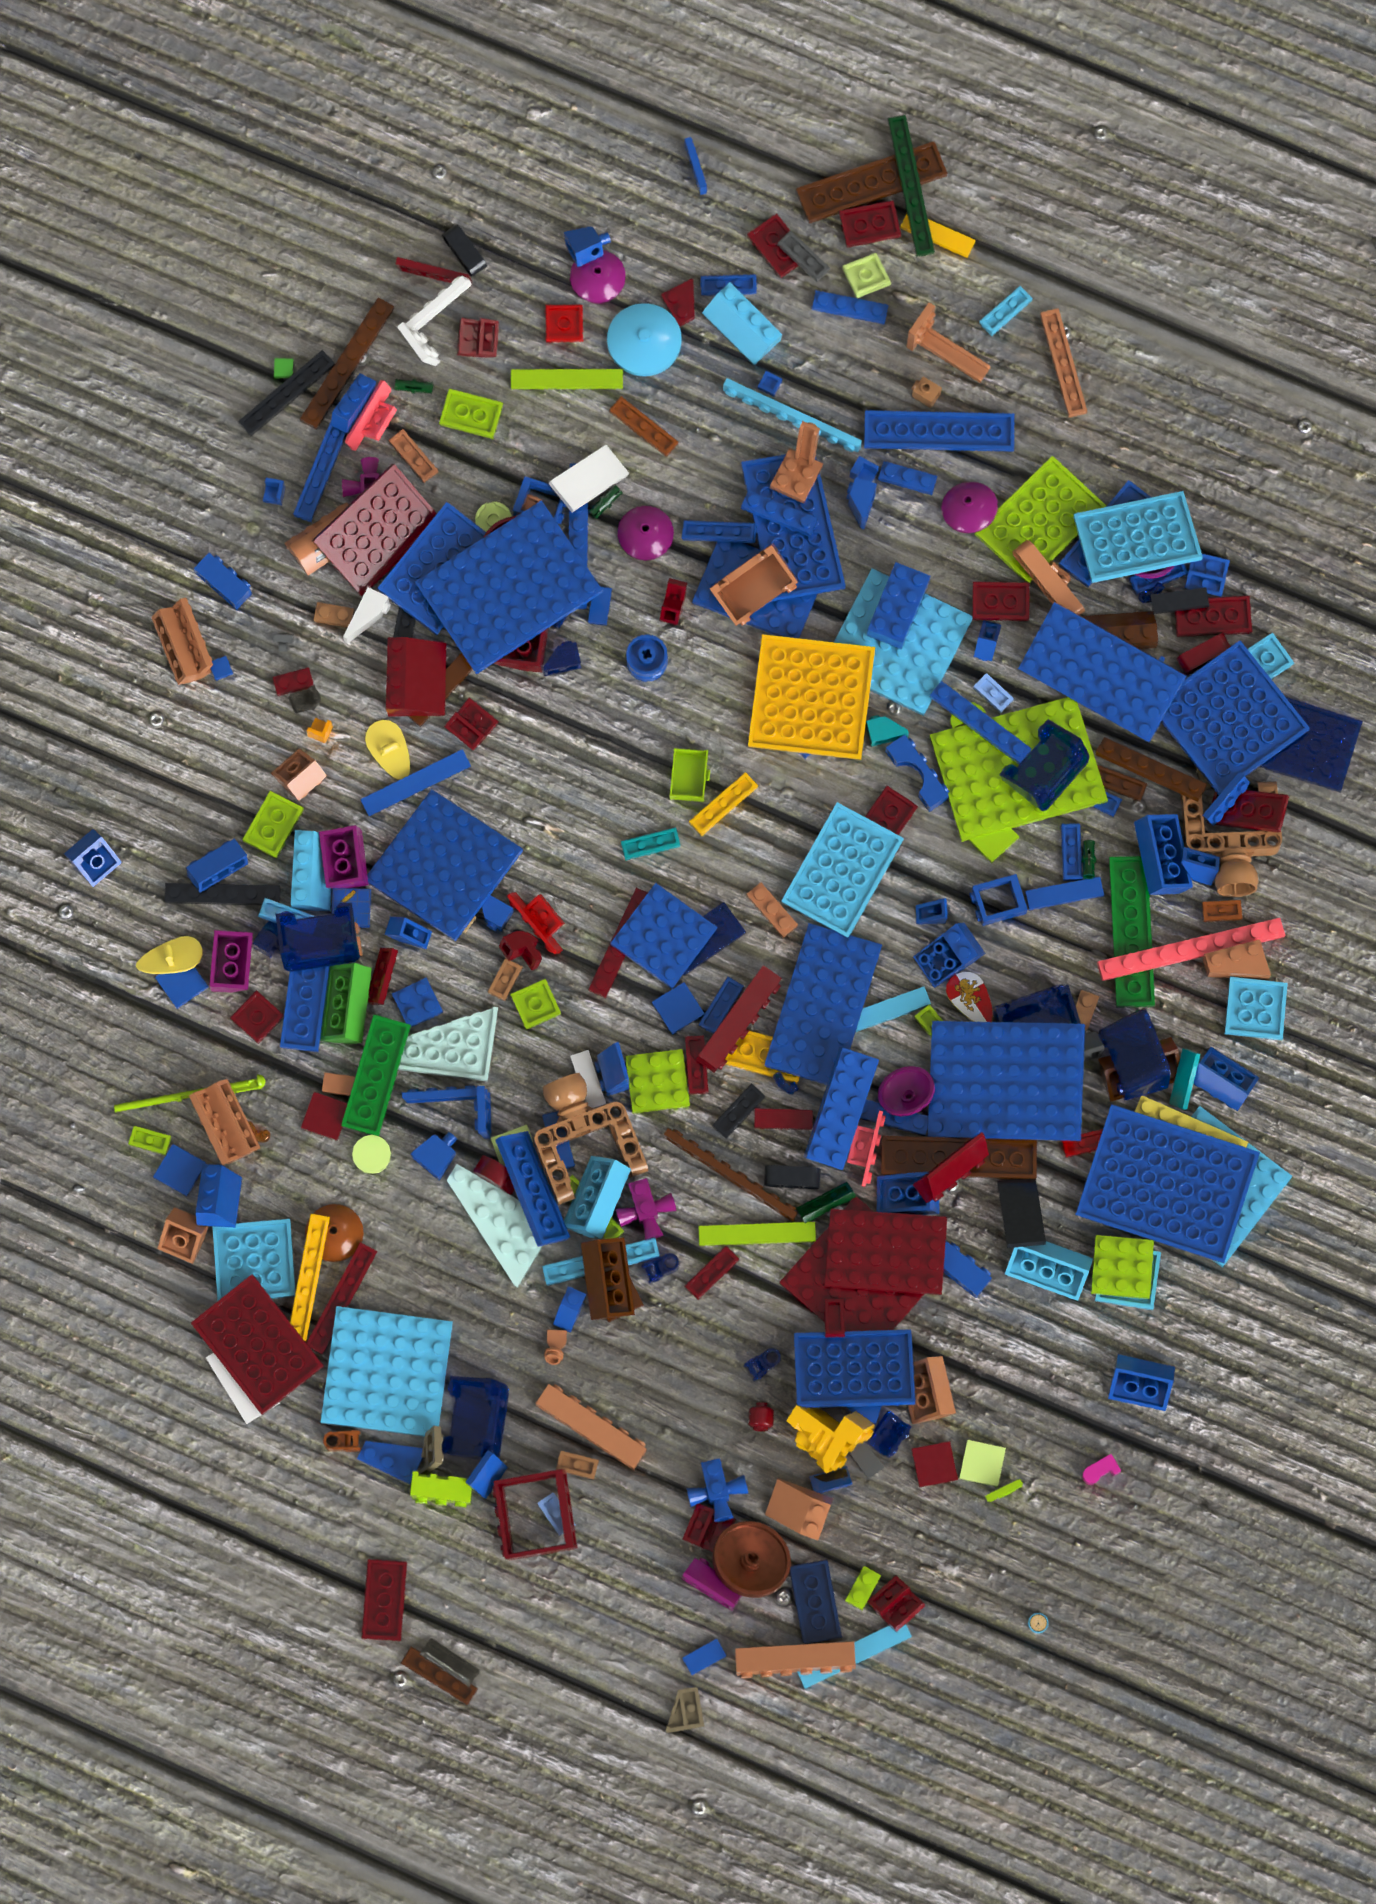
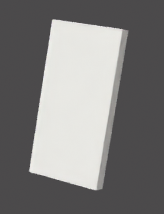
(588, 478)
(237, 1395)

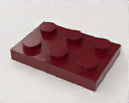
(870, 224)
(765, 240)
(1000, 601)

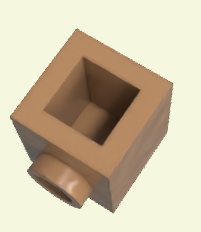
(926, 392)

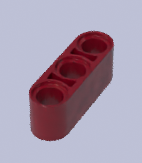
(1202, 654)

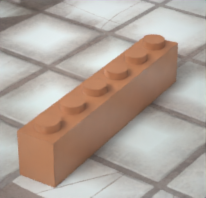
(591, 1427)
(795, 1659)

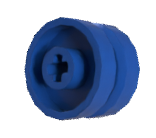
(654, 665)

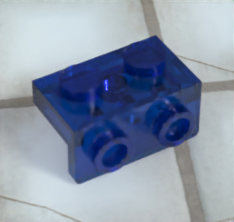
(889, 1434)

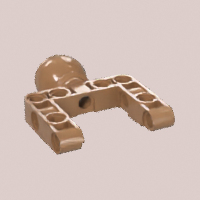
(1236, 873)
(575, 1118)

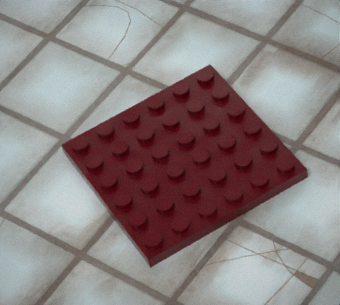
(862, 1308)

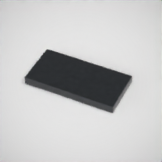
(1021, 1212)

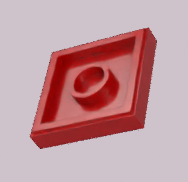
(564, 323)

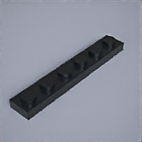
(286, 393)
(221, 894)

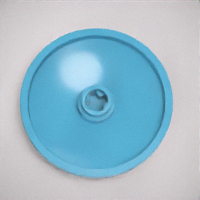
(644, 339)

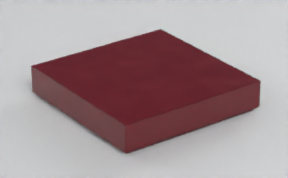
(257, 1017)
(324, 1116)
(934, 1464)

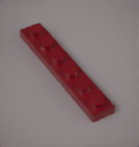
(613, 958)
(341, 1296)

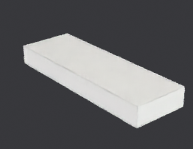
(583, 1064)

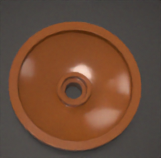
(348, 1235)

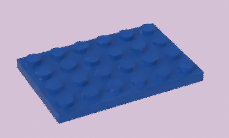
(440, 541)
(778, 617)
(854, 1369)

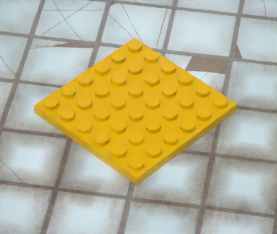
(811, 697)

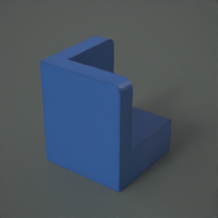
(864, 470)
(274, 491)

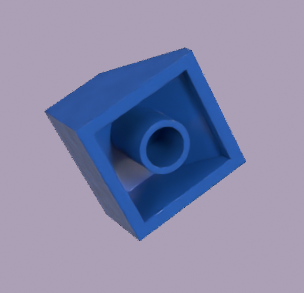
(861, 497)
(93, 857)

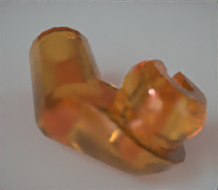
(261, 1136)

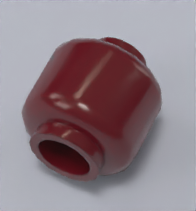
(761, 1417)

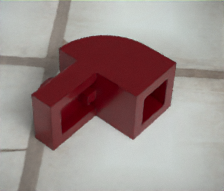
(673, 601)
(521, 944)
(494, 1173)

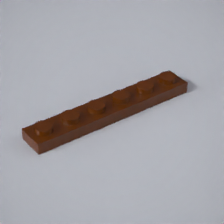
(1151, 769)

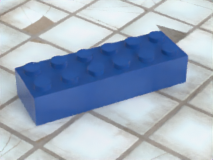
(841, 1108)

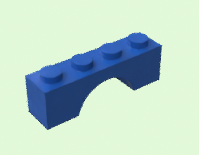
(903, 753)

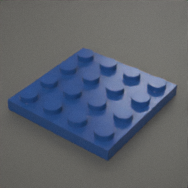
(663, 936)

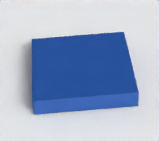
(182, 986)
(678, 1008)
(179, 1170)
(486, 1472)

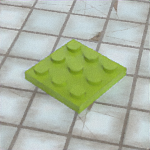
(657, 1081)
(1122, 1267)

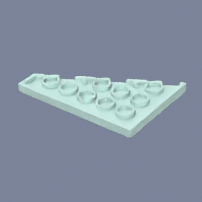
(453, 1049)
(498, 1221)

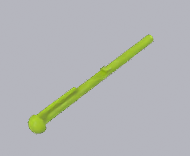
(241, 1086)

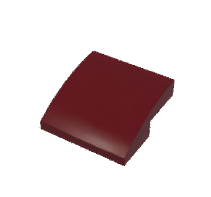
(478, 338)
(471, 724)
(702, 1528)
(896, 1603)

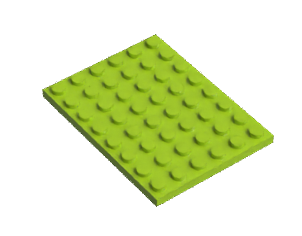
(973, 765)

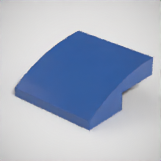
(1208, 573)

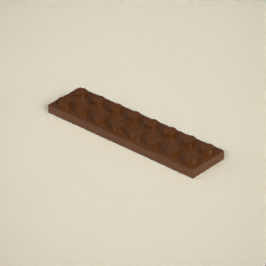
(866, 184)
(920, 1154)

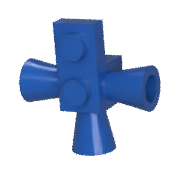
(717, 1490)

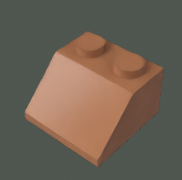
(299, 774)
(182, 1235)

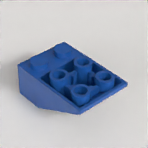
(949, 954)

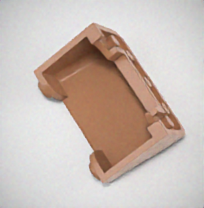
(754, 584)

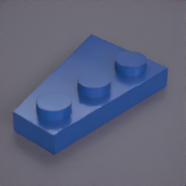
(392, 1459)

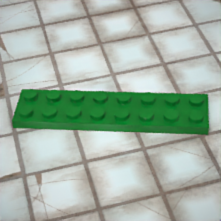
(1131, 928)

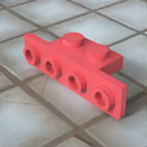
(373, 417)
(863, 1147)

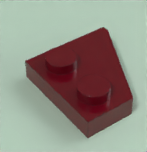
(681, 302)

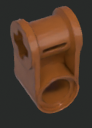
(344, 1441)

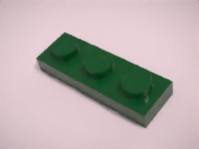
(826, 1202)

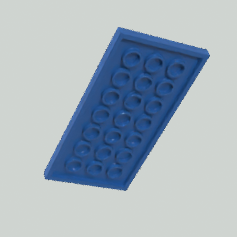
(811, 558)
(1102, 672)
(822, 1003)

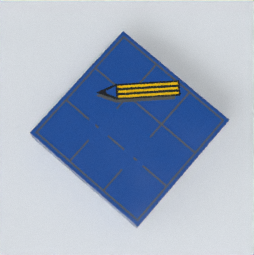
(360, 901)

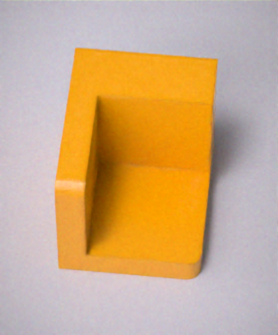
(320, 730)

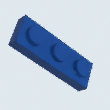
(907, 478)
(1226, 799)

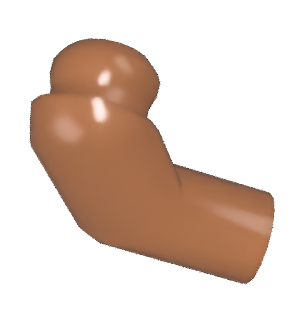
(1062, 574)

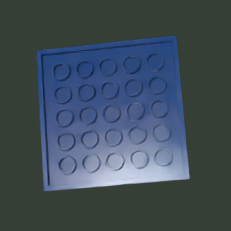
(1231, 717)
(443, 865)

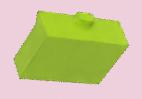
(689, 775)

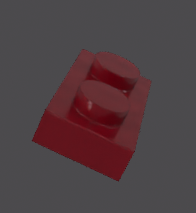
(293, 681)

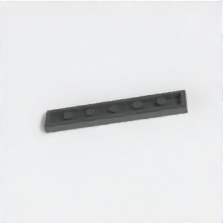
(862, 1453)

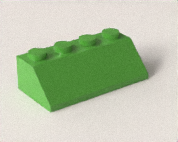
(346, 1003)

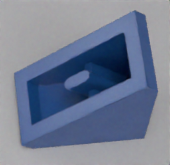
(932, 912)

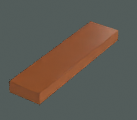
(643, 426)

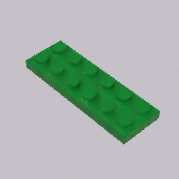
(376, 1075)

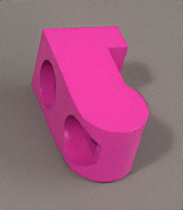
(1100, 1468)

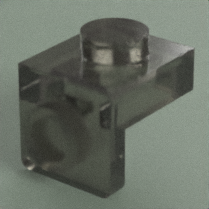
(305, 700)

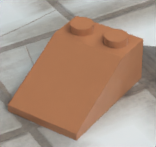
(799, 1508)

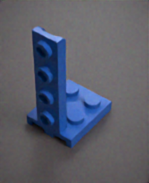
(480, 1095)

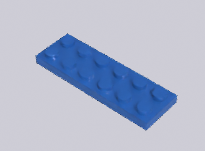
(1074, 560)
(304, 1009)
(532, 1188)

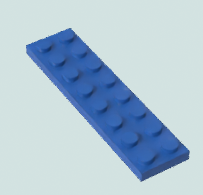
(939, 430)

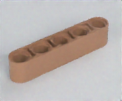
(1046, 577)

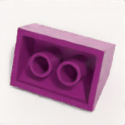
(344, 857)
(231, 961)
(706, 1580)

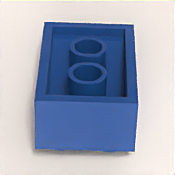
(612, 1070)
(899, 1195)

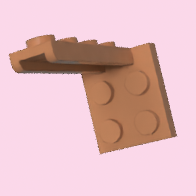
(944, 348)
(799, 467)

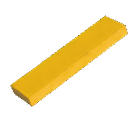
(946, 237)
(723, 804)

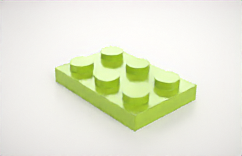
(471, 413)
(273, 824)

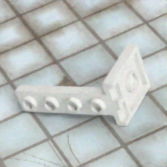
(410, 329)

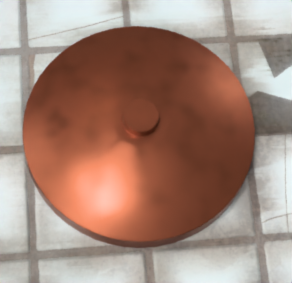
(751, 1559)

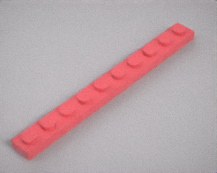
(1188, 949)

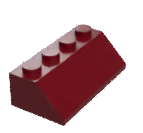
(952, 1168)

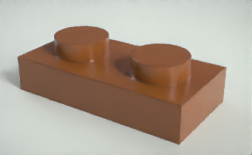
(1222, 911)

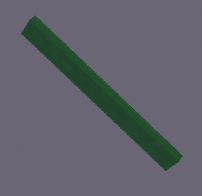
(911, 186)

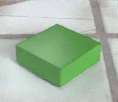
(283, 367)

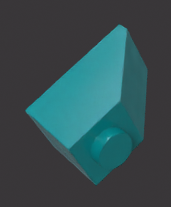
(883, 730)

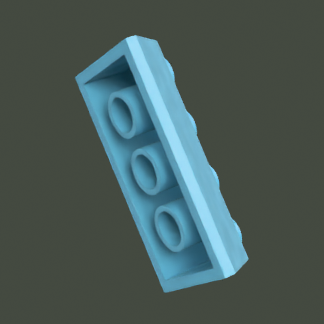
(742, 324)
(308, 876)
(596, 1197)
(1050, 1268)

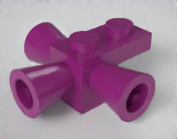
(369, 467)
(645, 1208)

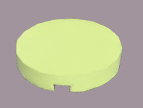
(491, 513)
(371, 1154)

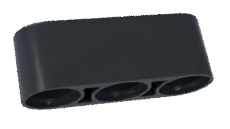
(464, 250)
(792, 1177)

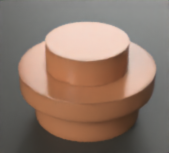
(553, 1355)

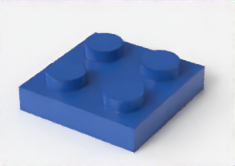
(417, 1003)

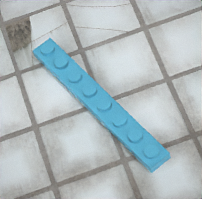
(785, 413)

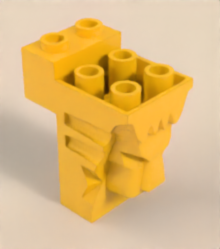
(826, 1437)

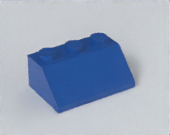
(1224, 1079)
(218, 1196)
(1141, 1382)

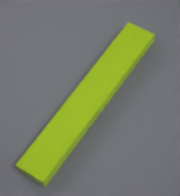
(566, 378)
(757, 1233)

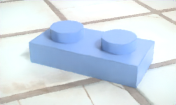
(993, 693)
(551, 1509)

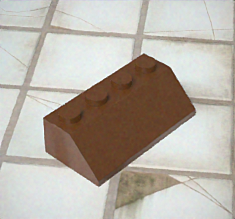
(1133, 627)
(1111, 1078)
(607, 1278)

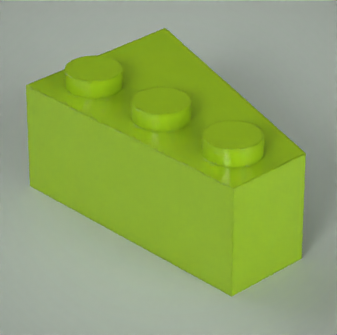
(440, 1489)

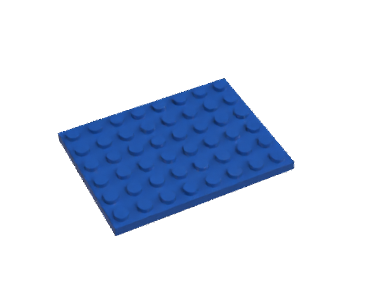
(509, 587)
(1007, 1080)
(1167, 1183)

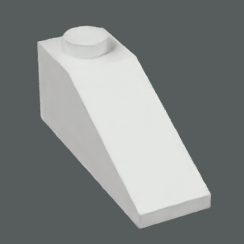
(368, 613)

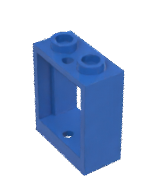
(529, 483)
(1021, 908)

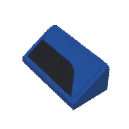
(831, 1481)

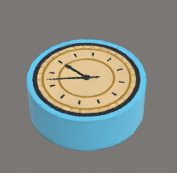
(1038, 1623)

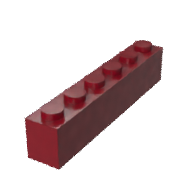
(738, 1019)

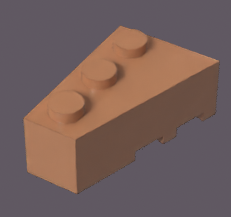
(1238, 961)

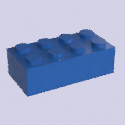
(898, 605)
(1161, 854)

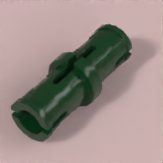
(413, 386)
(605, 501)
(1088, 848)

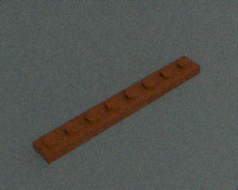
(347, 363)
(724, 1170)

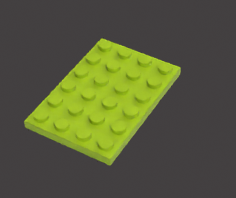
(1039, 513)

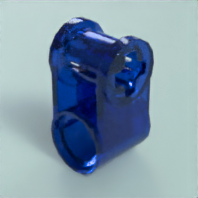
(660, 1268)
(762, 1364)

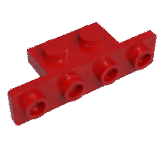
(540, 917)

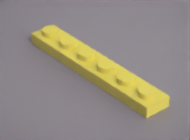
(1159, 1111)

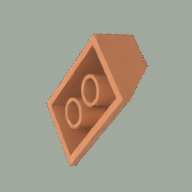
(932, 1391)

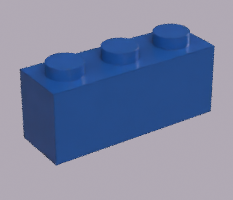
(352, 403)
(223, 580)
(216, 865)
(964, 1271)

